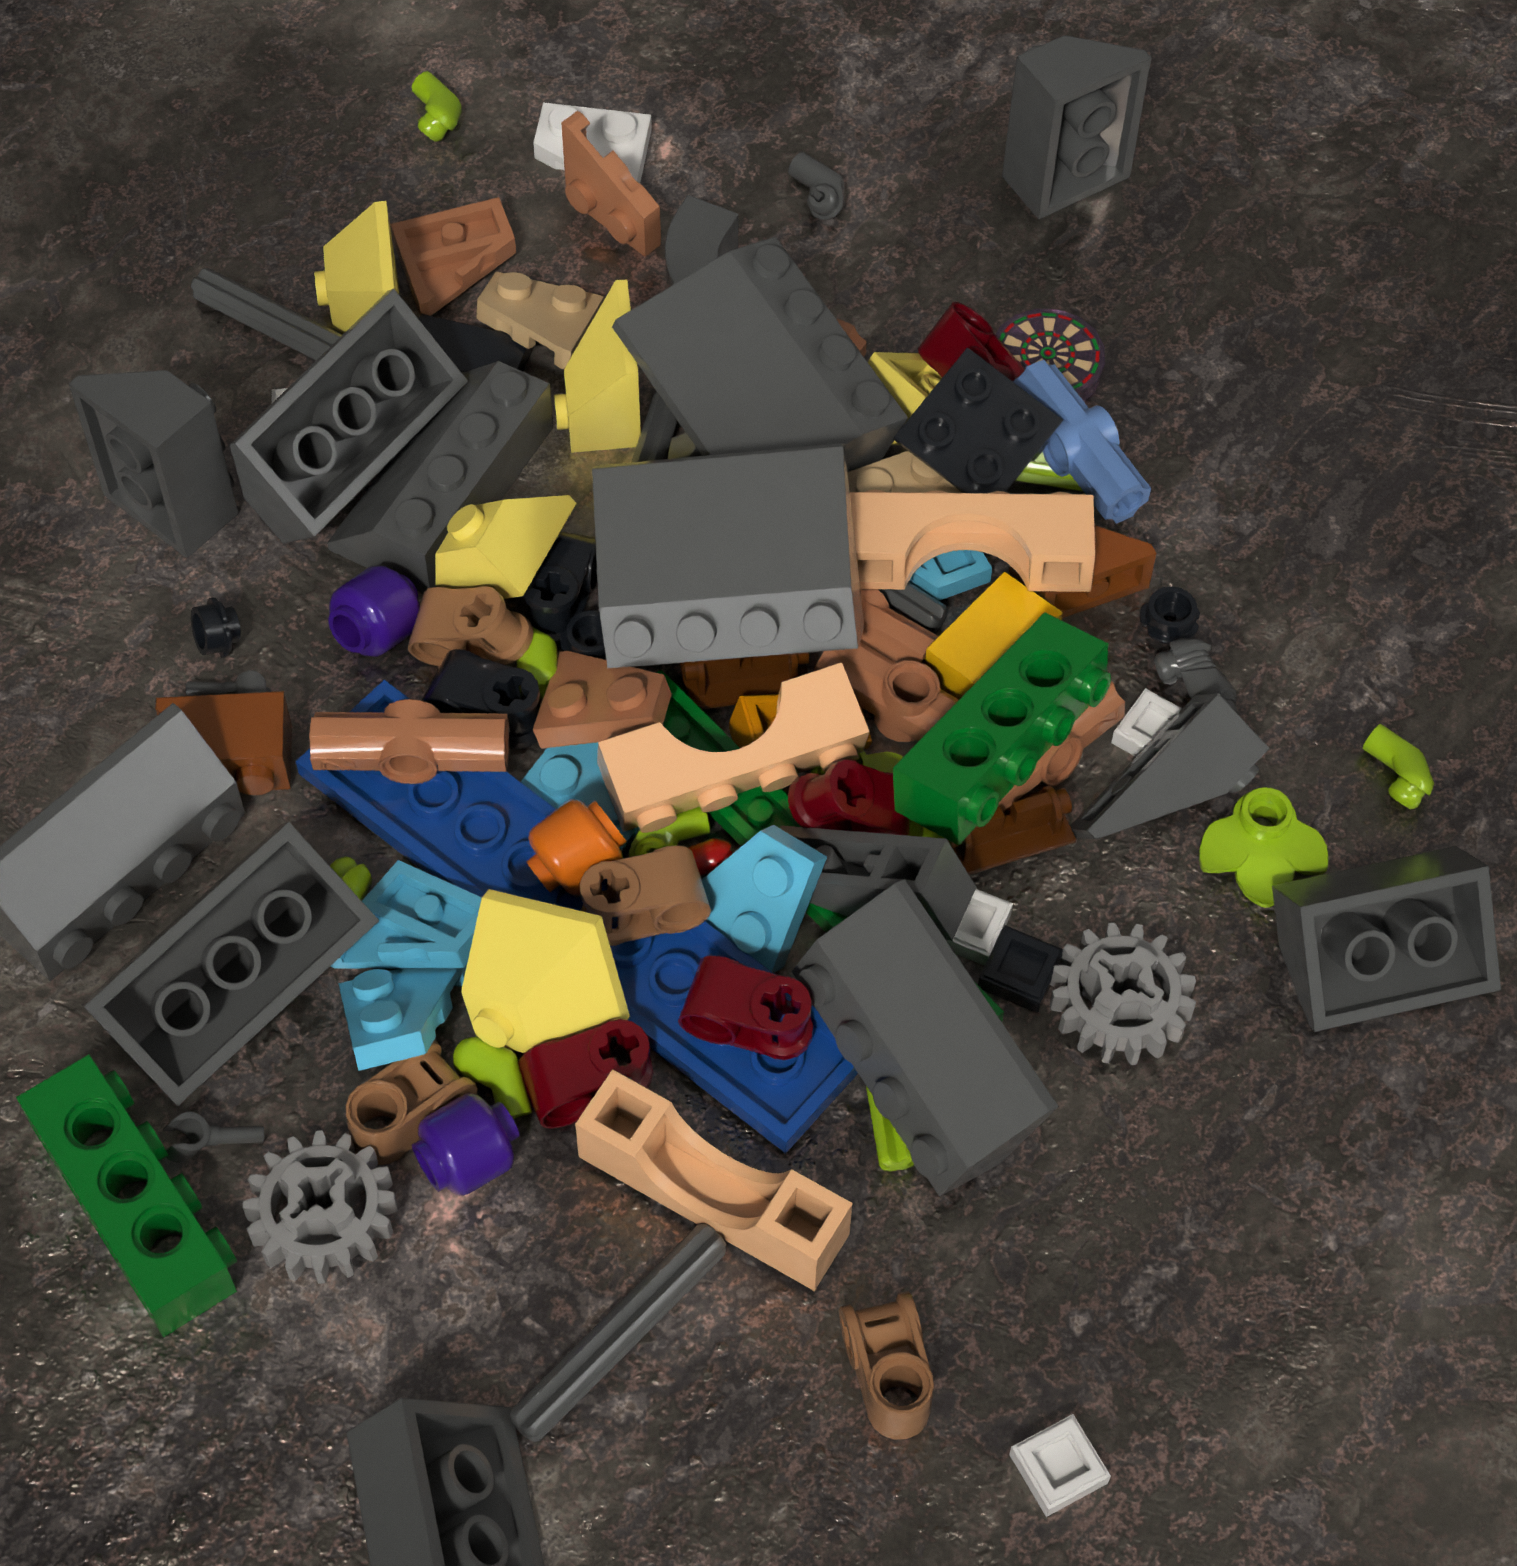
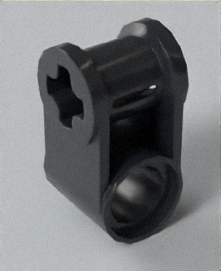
(562, 584)
(483, 686)

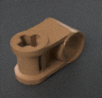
(470, 622)
(647, 894)
(406, 1094)
(887, 1353)

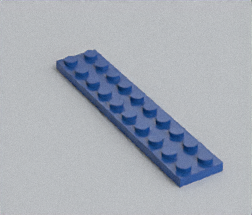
(476, 837)

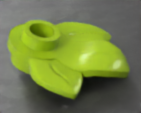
(1262, 853)

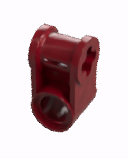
(965, 328)
(847, 800)
(744, 1009)
(569, 1071)

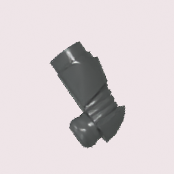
(1191, 661)

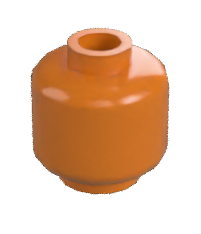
(571, 843)

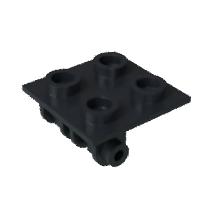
(978, 427)

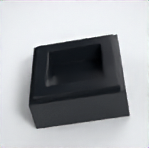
(1020, 969)

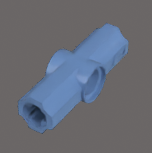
(1086, 445)

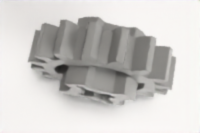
(1138, 1015)
(316, 1235)

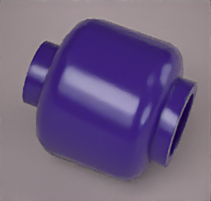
(373, 611)
(465, 1144)

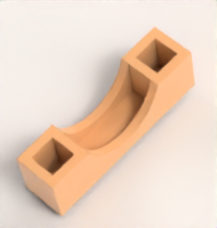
(1038, 535)
(659, 776)
(766, 1214)

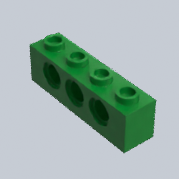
(1001, 728)
(169, 1284)

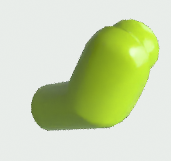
(495, 1069)

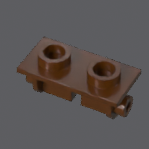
(724, 680)
(1022, 830)

